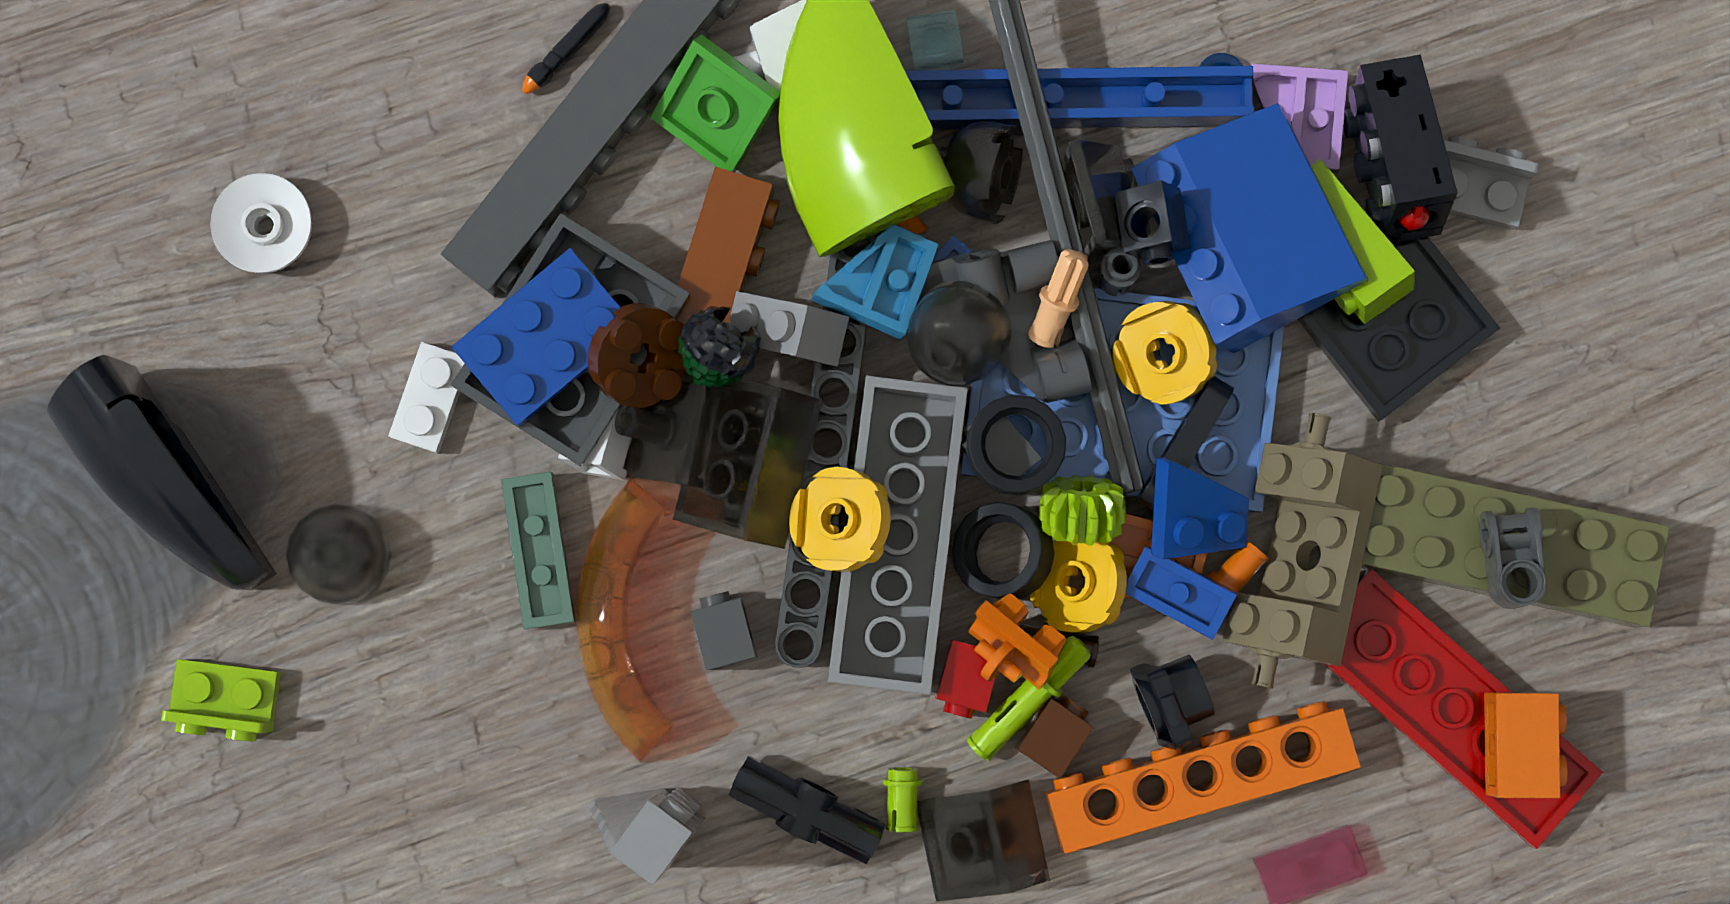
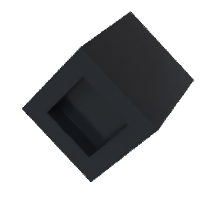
(1134, 211)

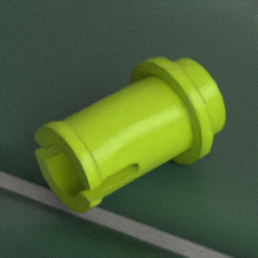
(902, 799)

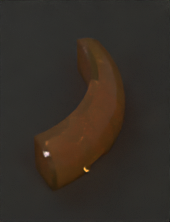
(604, 620)

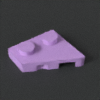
(1312, 103)

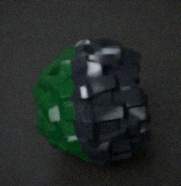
(716, 351)

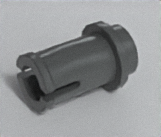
(1124, 263)

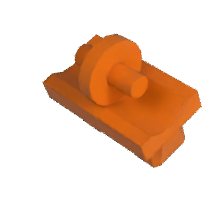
(1010, 648)

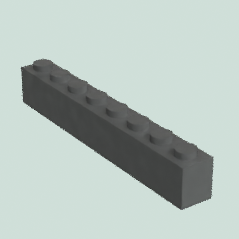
(579, 139)

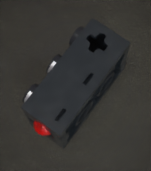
(1400, 149)

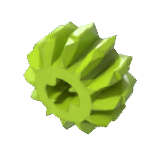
(1082, 509)

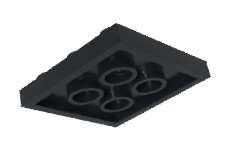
(1409, 340)

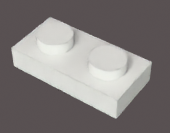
(428, 399)

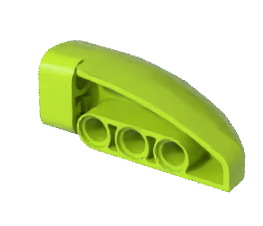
(853, 129)

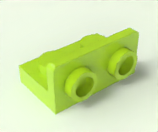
(224, 698)

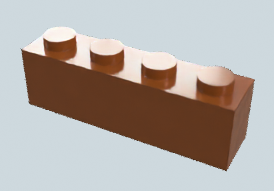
(726, 241)

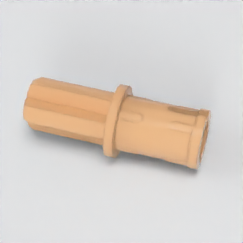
(1059, 298)

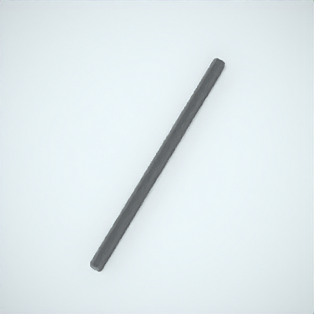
(1066, 235)

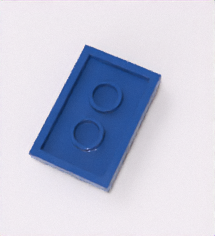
(538, 337)

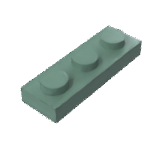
(538, 550)

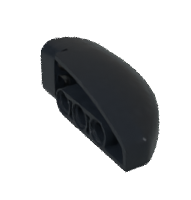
(110, 427)

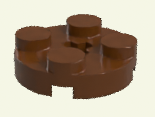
(611, 351)

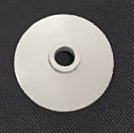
(244, 206)

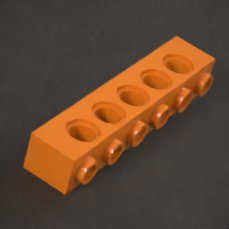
(1329, 754)

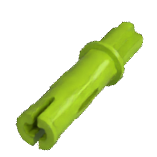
(1026, 702)

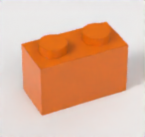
(1524, 745)

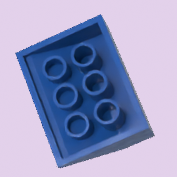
(1255, 227)

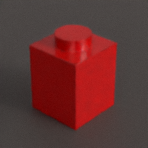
(961, 681)

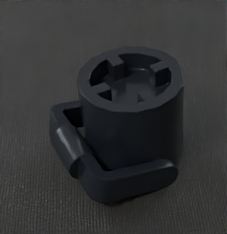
(1172, 699)

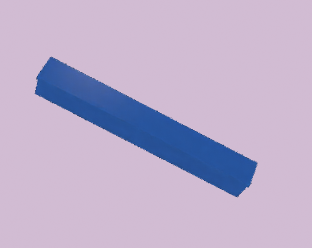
(1091, 96)

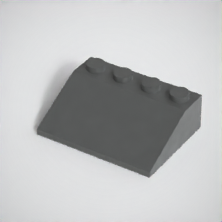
(582, 411)

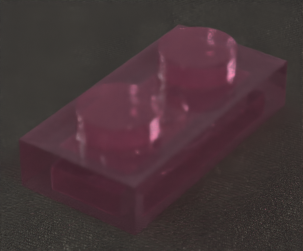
(1310, 865)

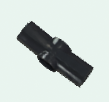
(807, 810)

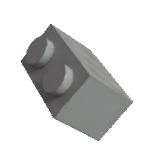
(791, 327)

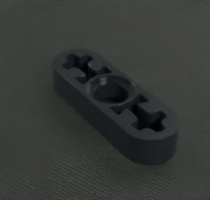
(1191, 431)

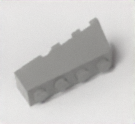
(647, 828)

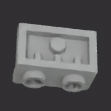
(1489, 183)

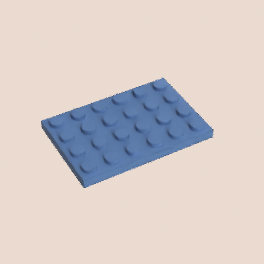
(1228, 454)

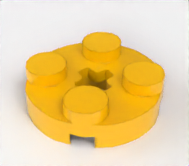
(1193, 357)
(867, 525)
(1099, 599)

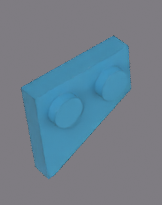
(881, 281)

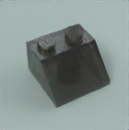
(983, 841)

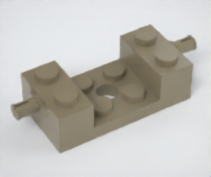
(1322, 502)

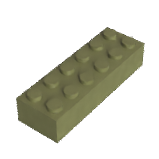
(1592, 558)

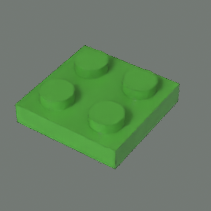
(715, 104)

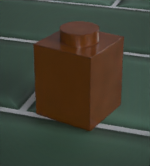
(1055, 735)

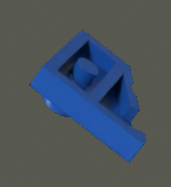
(1195, 513)

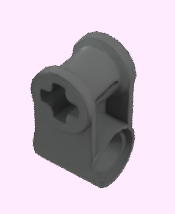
(1513, 552)

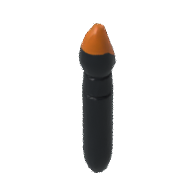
(581, 32)

